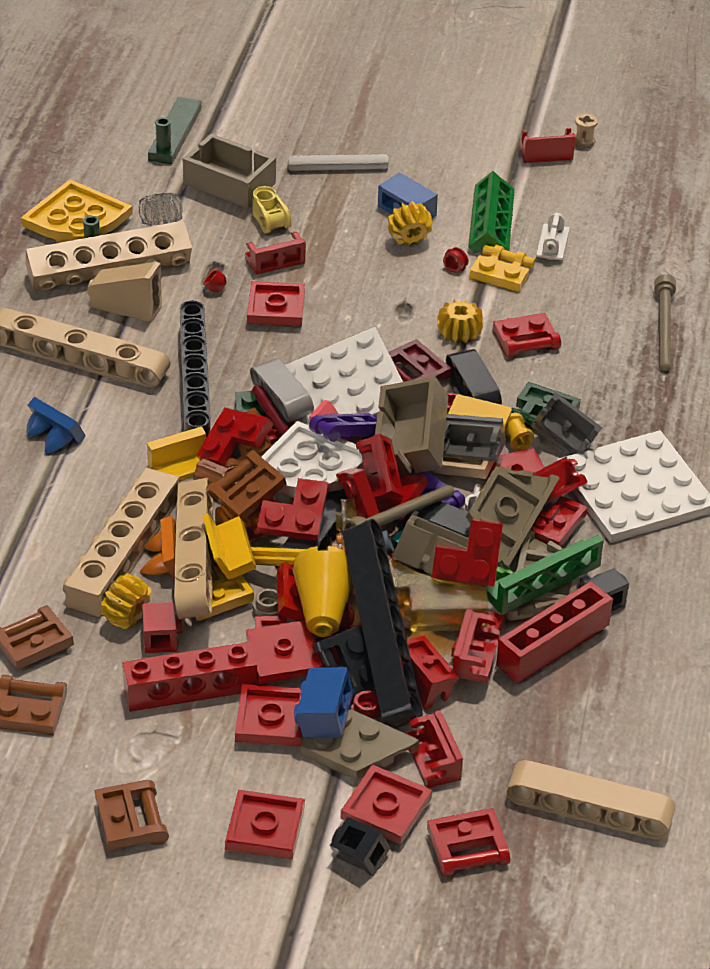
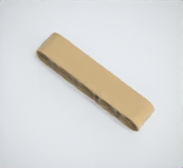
(591, 799)

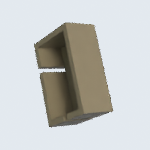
(226, 170)
(419, 420)
(419, 541)

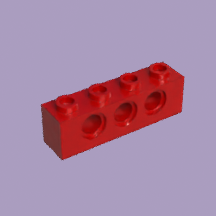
(188, 676)

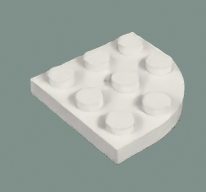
(311, 457)

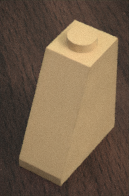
(128, 291)

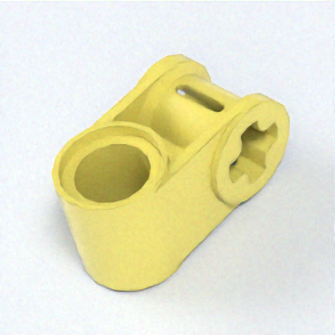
(270, 210)

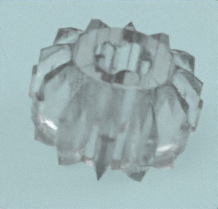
(160, 209)

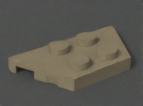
(516, 502)
(531, 552)
(361, 745)

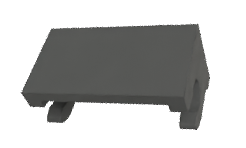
(566, 426)
(473, 437)

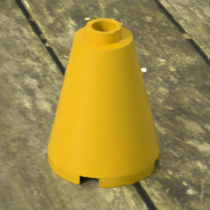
(323, 588)

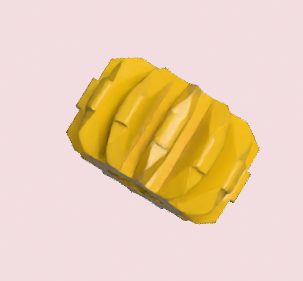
(410, 223)
(460, 321)
(125, 600)

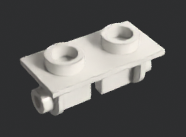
(553, 238)

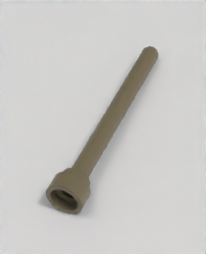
(665, 288)
(405, 508)

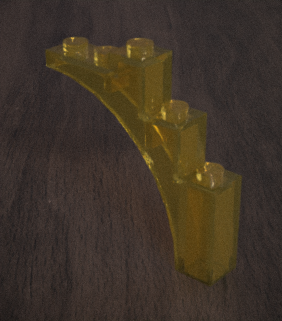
(425, 600)

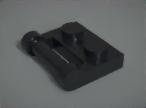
(353, 655)

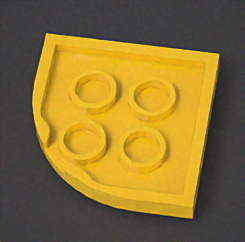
(63, 212)

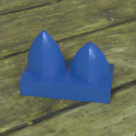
(62, 426)

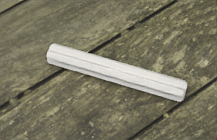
(338, 162)

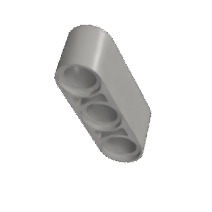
(283, 389)

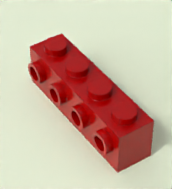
(554, 632)

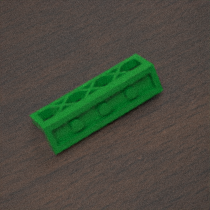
(487, 210)
(545, 575)

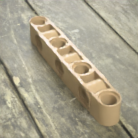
(82, 348)
(193, 551)

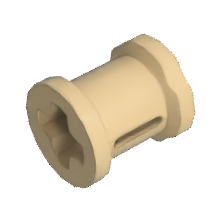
(585, 130)

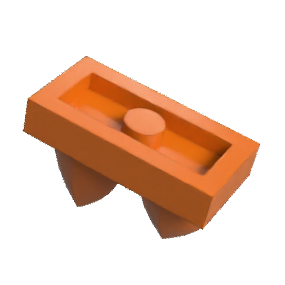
(162, 542)

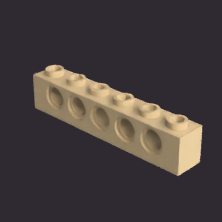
(95, 249)
(121, 540)

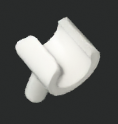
(471, 498)

